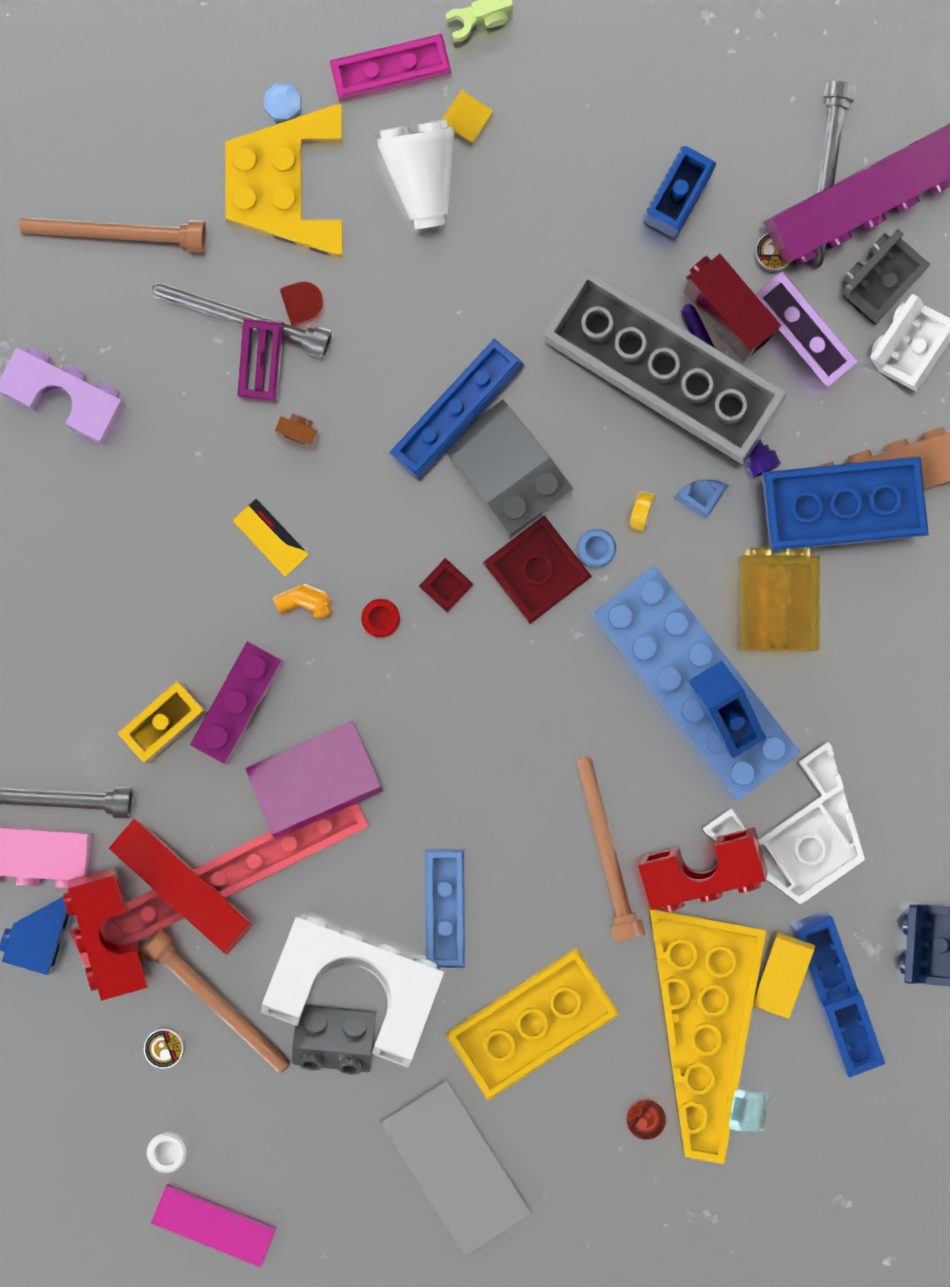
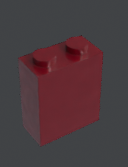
(730, 306)

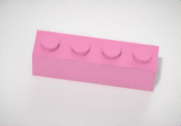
(44, 855)

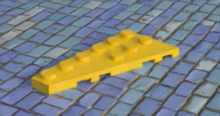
(707, 999)

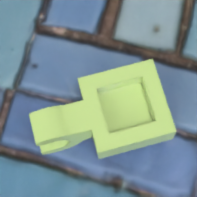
(481, 12)

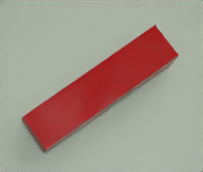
(181, 886)

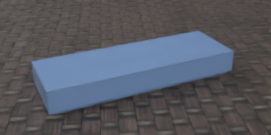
(445, 907)

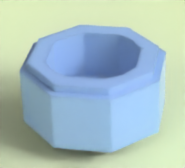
(282, 102)

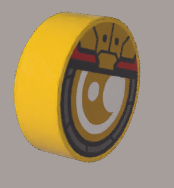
(642, 511)

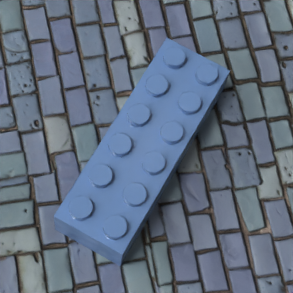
(665, 651)

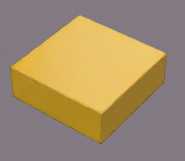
(467, 117)

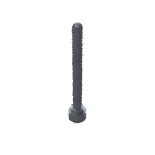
(838, 97)
(314, 341)
(114, 802)

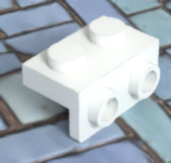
(911, 343)

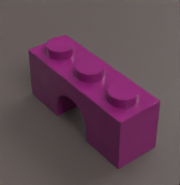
(236, 703)

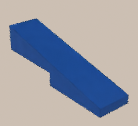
(839, 994)

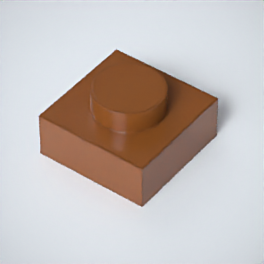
(297, 430)

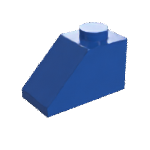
(727, 708)
(36, 939)

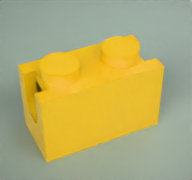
(162, 722)

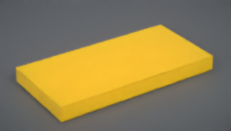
(532, 1024)

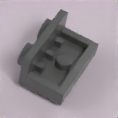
(885, 276)
(334, 1040)

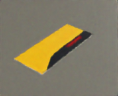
(270, 537)

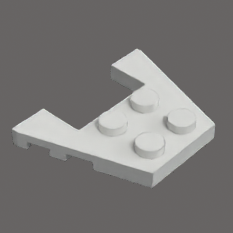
(812, 844)

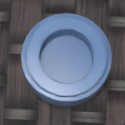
(596, 548)

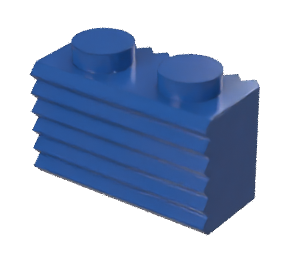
(679, 191)

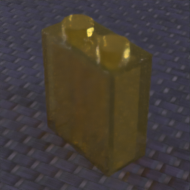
(778, 601)

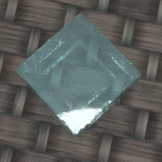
(749, 1110)

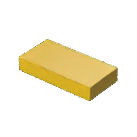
(783, 975)

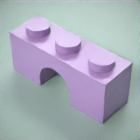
(31, 377)

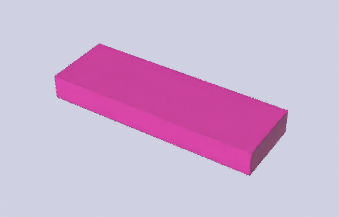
(390, 67)
(213, 1225)

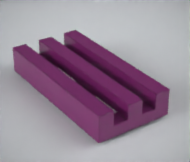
(275, 362)

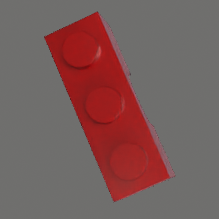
(672, 883)
(113, 967)

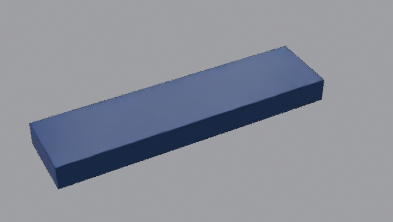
(457, 408)

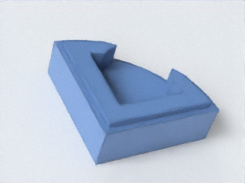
(702, 495)

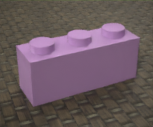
(806, 330)

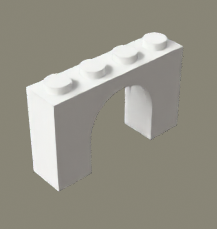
(316, 949)

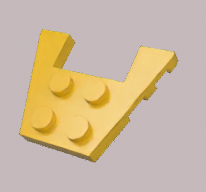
(266, 180)

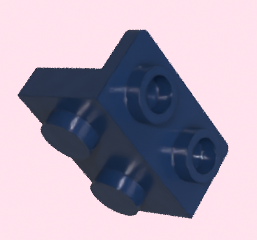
(927, 945)

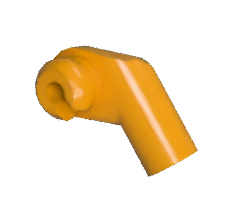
(306, 597)

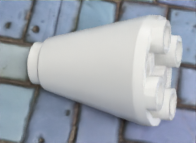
(420, 169)

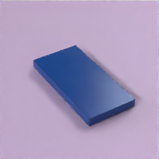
(845, 504)

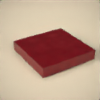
(537, 569)

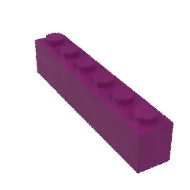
(862, 198)

